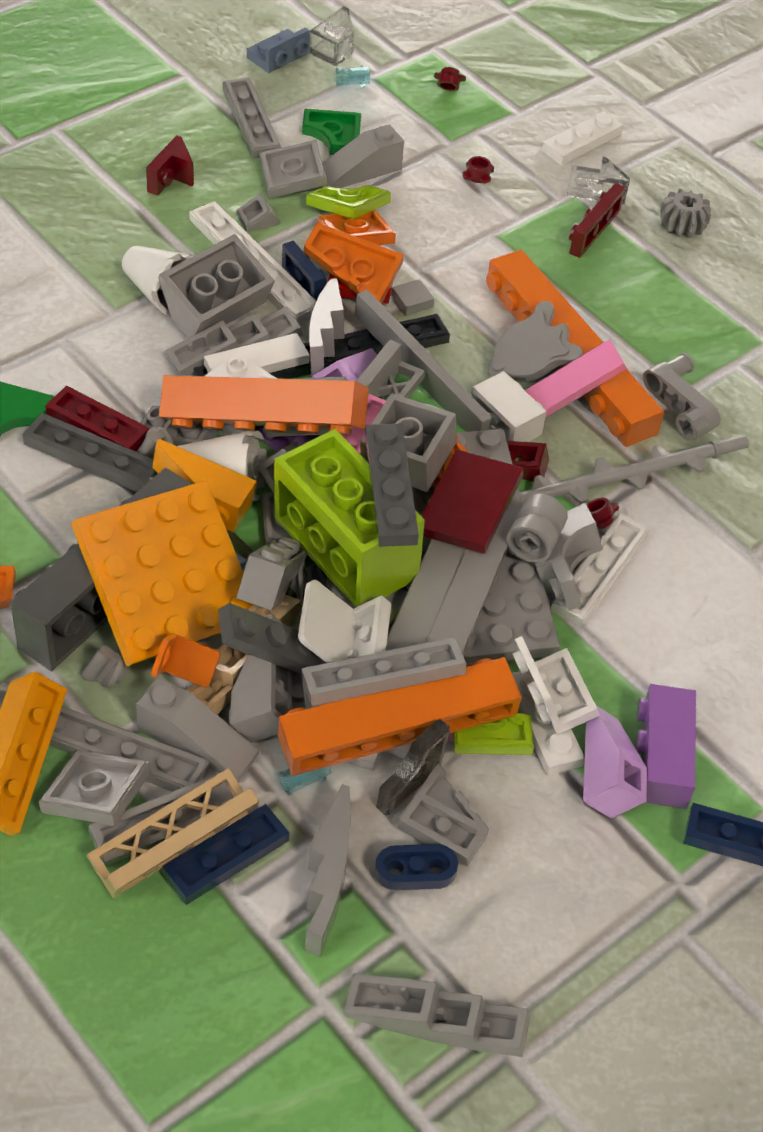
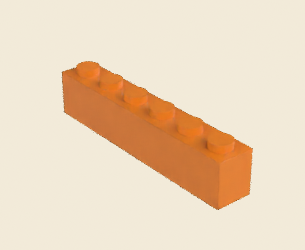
(264, 403)
(396, 717)

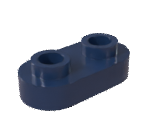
(415, 865)

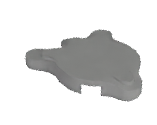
(533, 346)

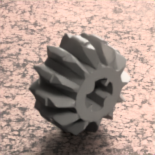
(685, 213)

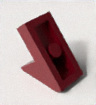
(169, 165)

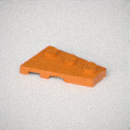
(354, 260)

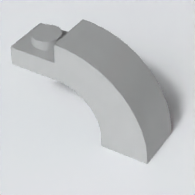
(574, 544)

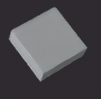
(412, 297)

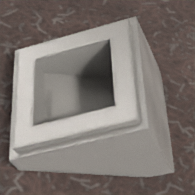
(258, 214)

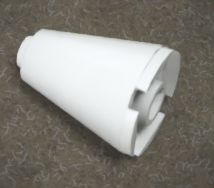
(143, 268)
(236, 452)

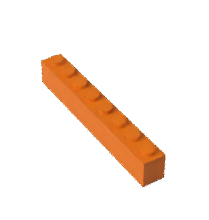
(619, 401)

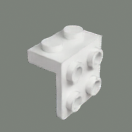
(337, 630)
(555, 688)

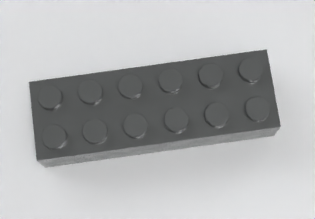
(62, 603)

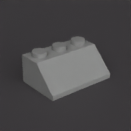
(215, 286)

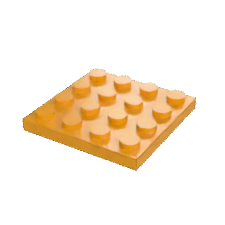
(161, 568)

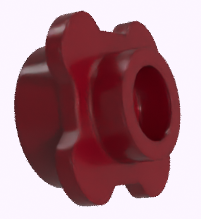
(449, 78)
(478, 170)
(602, 511)

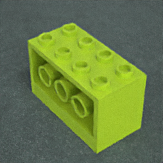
(329, 508)

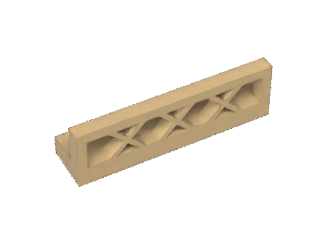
(173, 846)

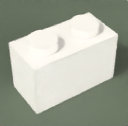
(510, 408)

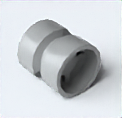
(537, 528)

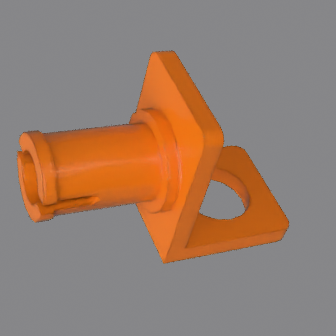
(186, 660)

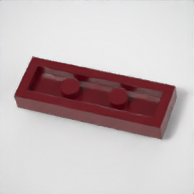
(596, 220)
(96, 418)

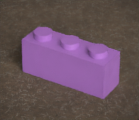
(668, 744)

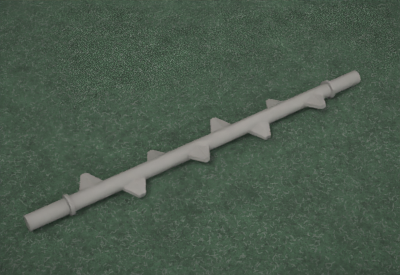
(636, 472)

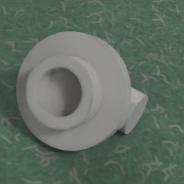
(152, 436)
(106, 667)

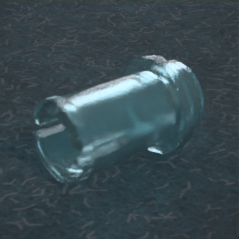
(352, 75)
(294, 783)

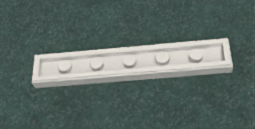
(286, 290)

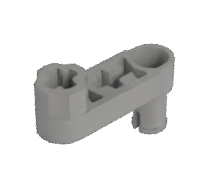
(693, 410)

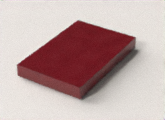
(471, 500)

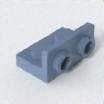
(280, 49)

